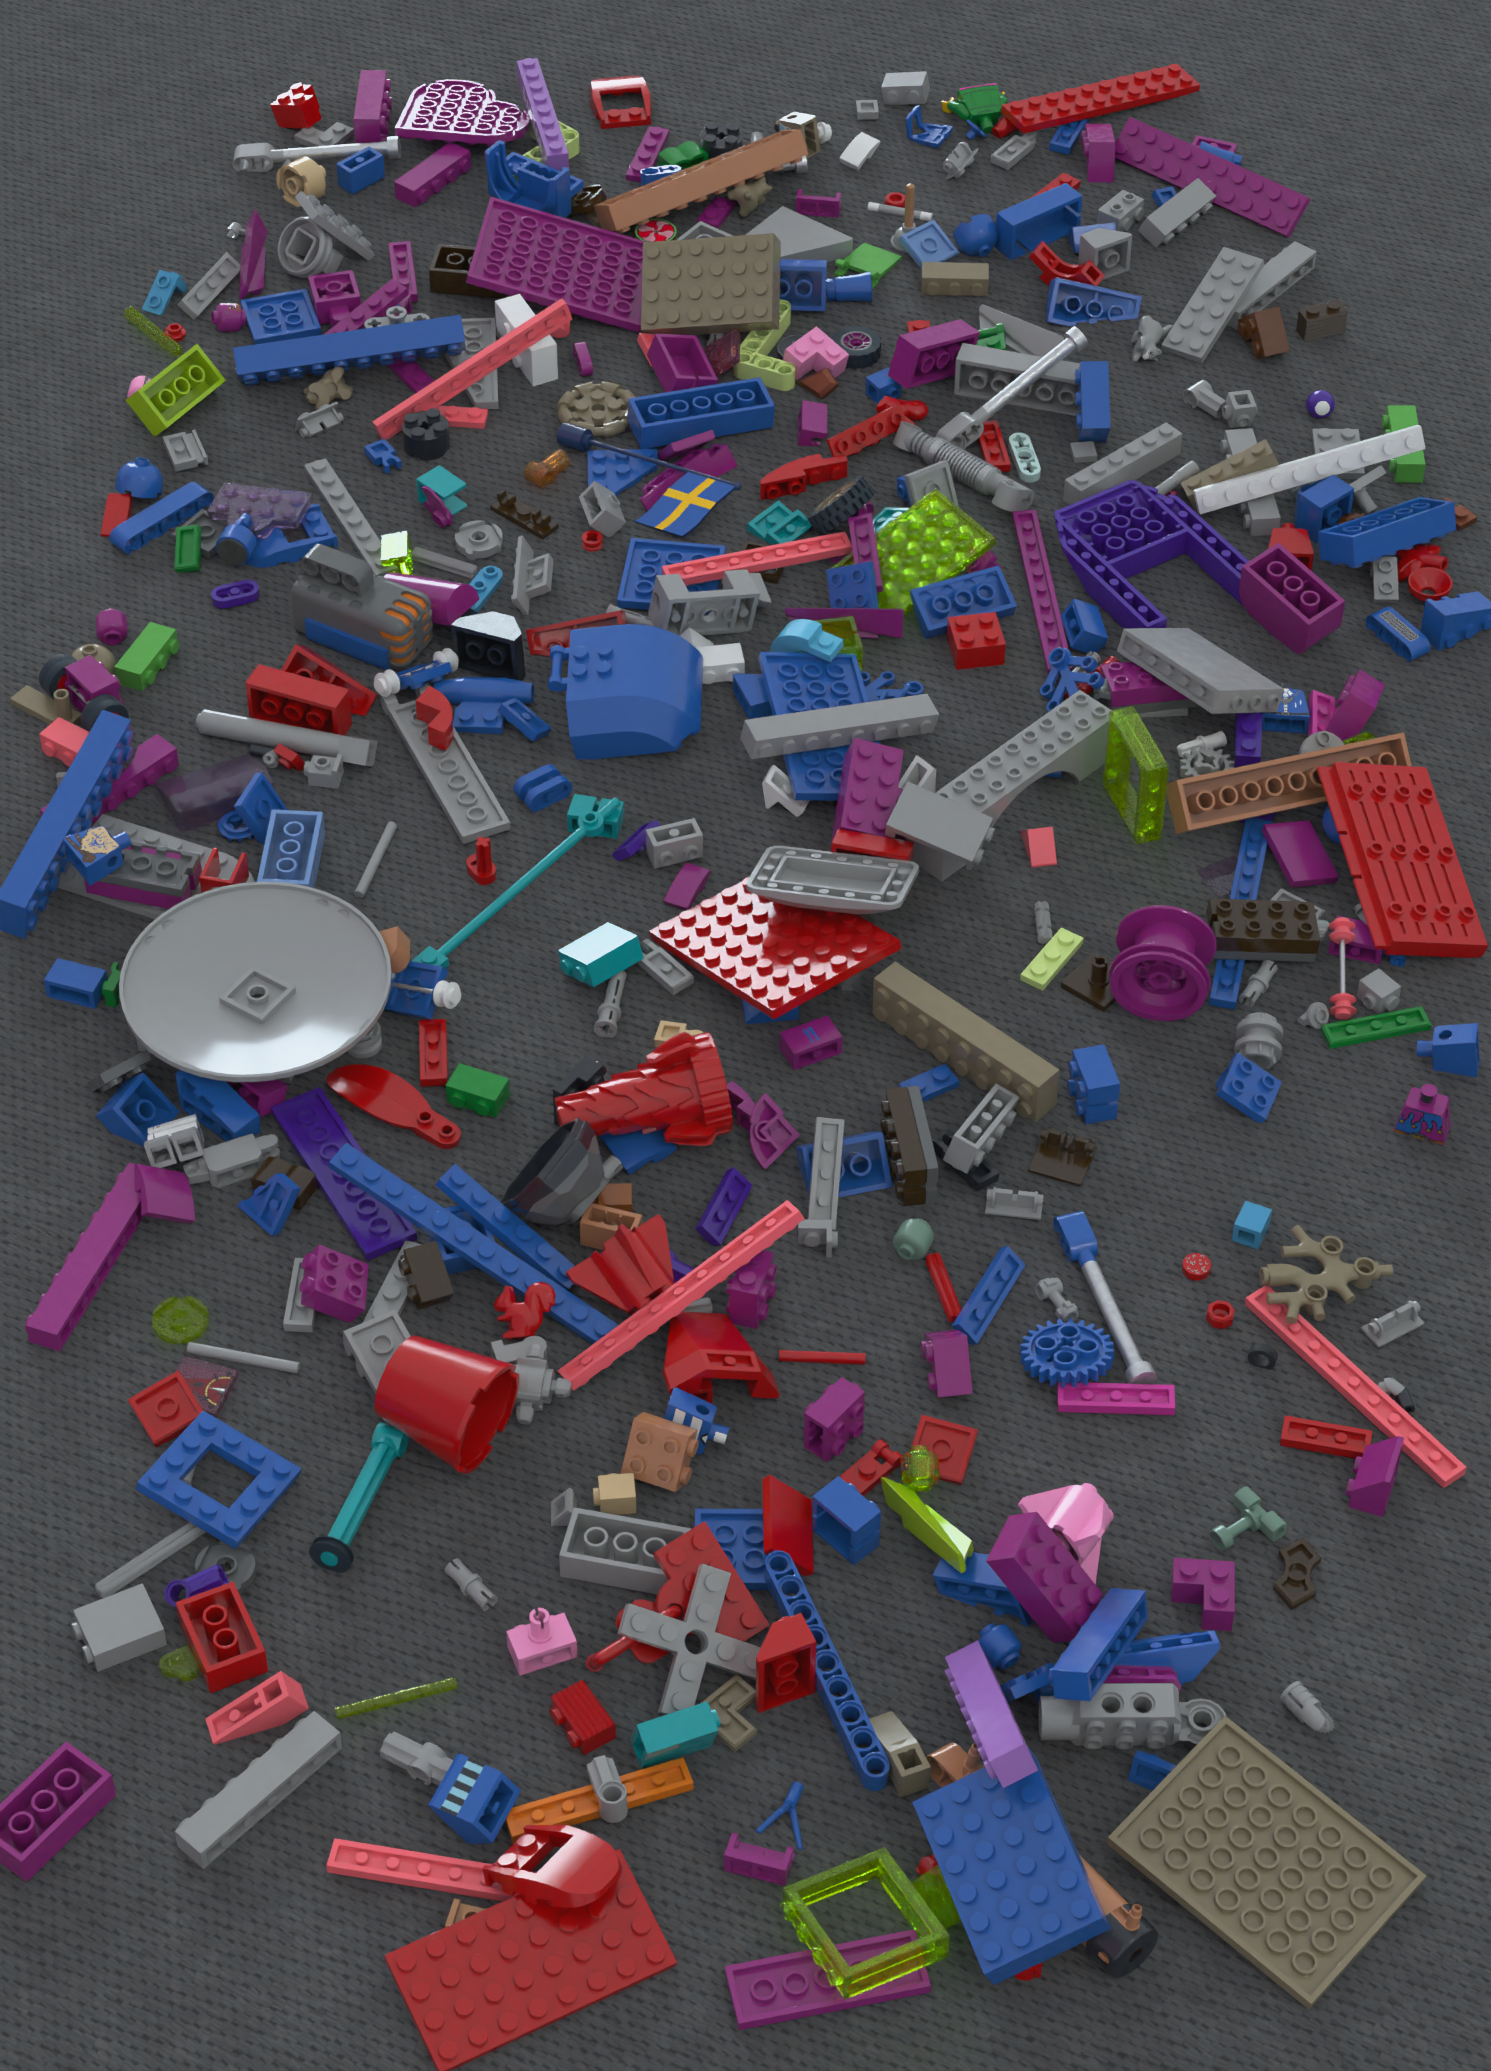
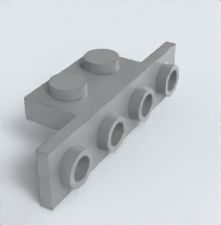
(531, 577)

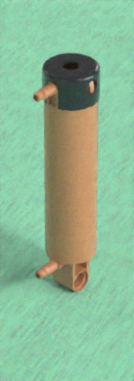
(1131, 1935)

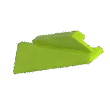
(928, 1525)

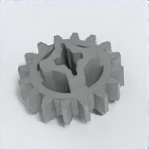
(1204, 762)

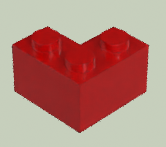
(297, 107)

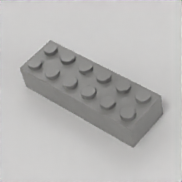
(986, 371)

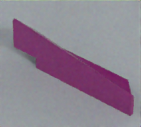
(253, 257)
(712, 462)
(868, 621)

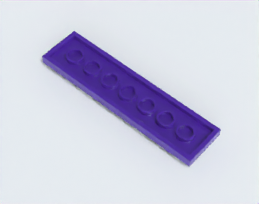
(316, 1137)

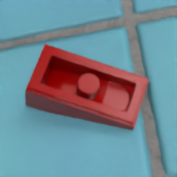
(117, 510)

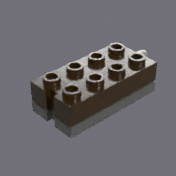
(1265, 929)
(910, 1146)

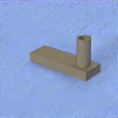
(45, 707)

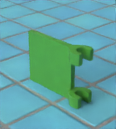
(867, 259)

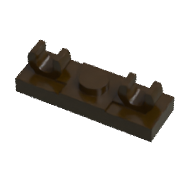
(523, 515)

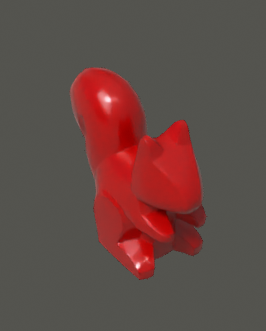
(912, 409)
(525, 1316)

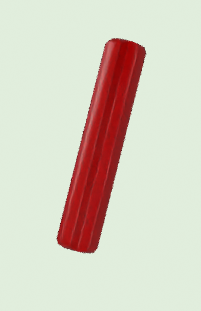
(943, 1286)

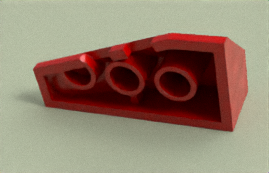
(309, 664)

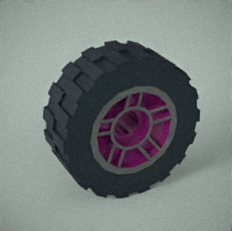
(861, 345)

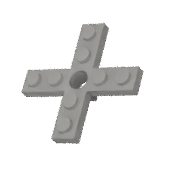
(701, 1620)

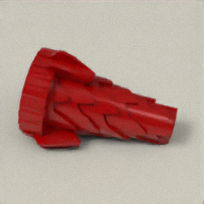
(674, 1090)

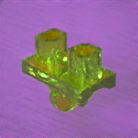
(937, 1896)

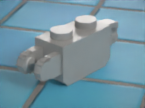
(232, 1160)

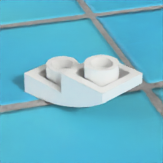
(859, 150)

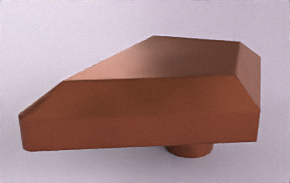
(820, 383)

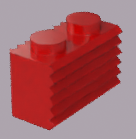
(582, 1717)

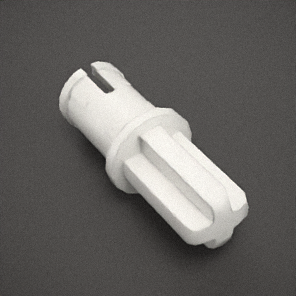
(1215, 740)

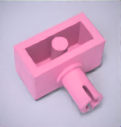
(541, 1642)

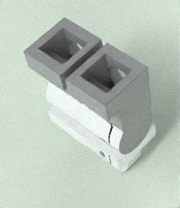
(174, 1138)

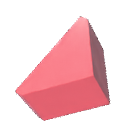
(1040, 846)

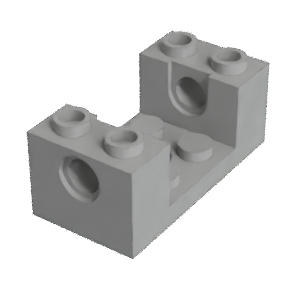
(678, 609)

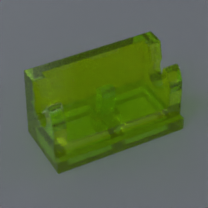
(397, 551)

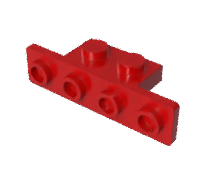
(866, 432)

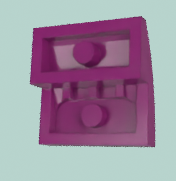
(164, 1194)

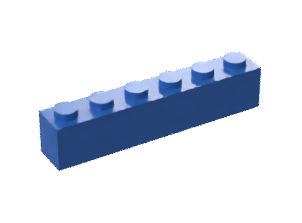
(1099, 1645)

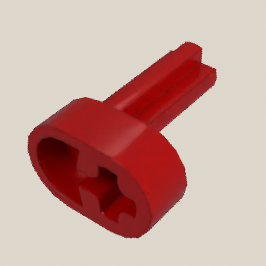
(484, 871)

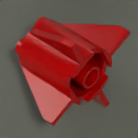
(630, 1268)

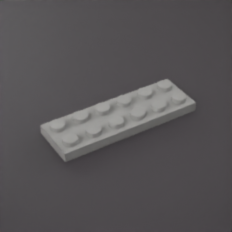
(1212, 305)

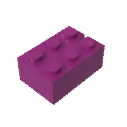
(680, 362)

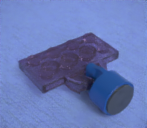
(254, 514)

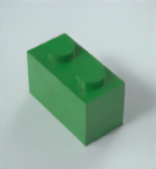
(477, 1090)

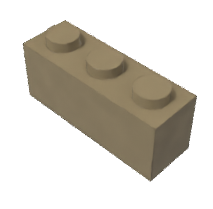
(955, 278)

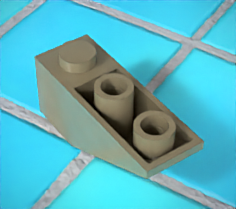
(907, 1761)

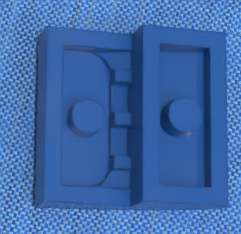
(638, 1148)

